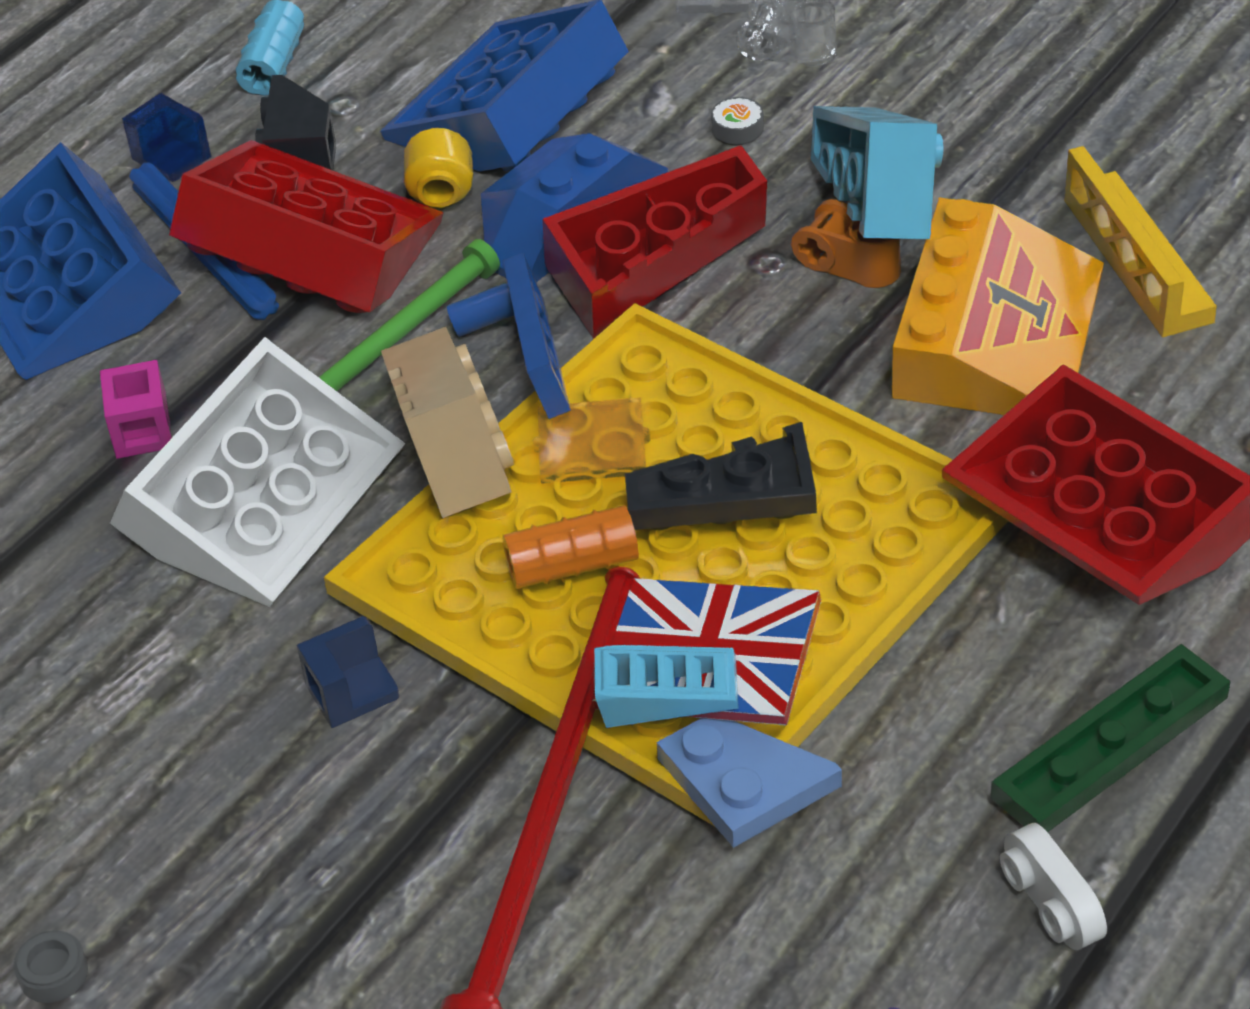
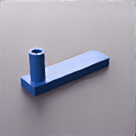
(523, 299)

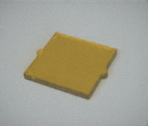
(592, 441)

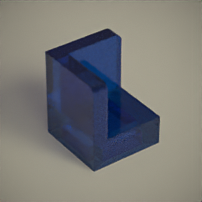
(167, 136)

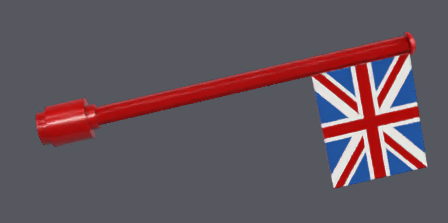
(770, 642)

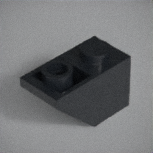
(297, 123)

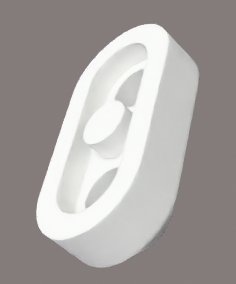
(1054, 885)

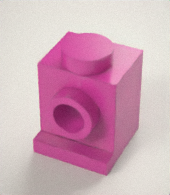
(135, 408)

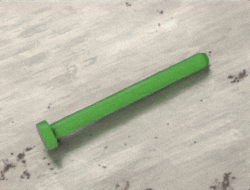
(478, 261)

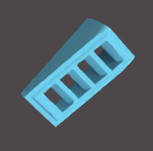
(626, 669)

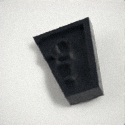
(740, 485)

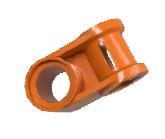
(846, 254)

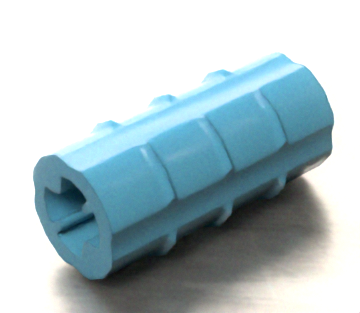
(269, 46)

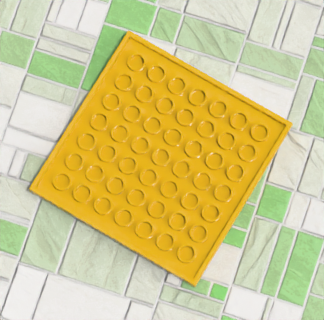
(875, 550)

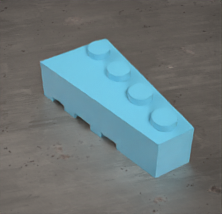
(880, 166)

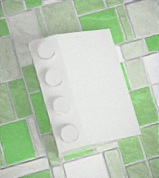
(256, 477)

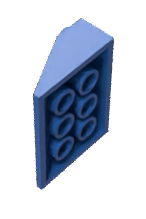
(516, 83)
(72, 267)

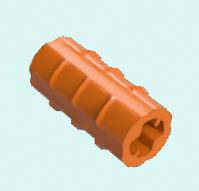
(570, 546)

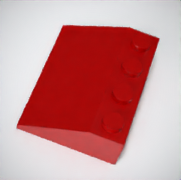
(302, 224)
(1108, 487)

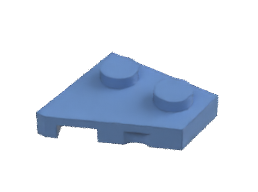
(744, 776)

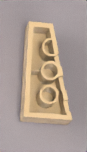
(449, 421)

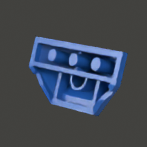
(551, 181)

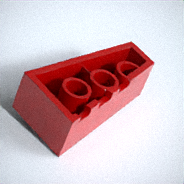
(652, 234)

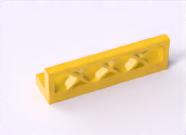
(1135, 247)

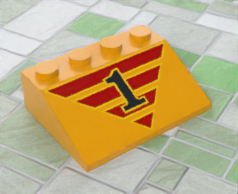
(991, 310)

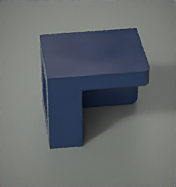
(346, 672)

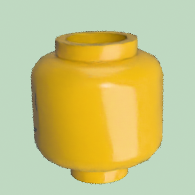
(438, 167)

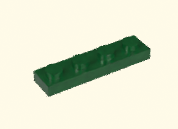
(1110, 739)

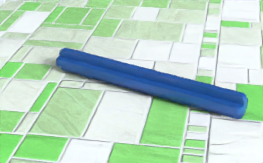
(244, 286)

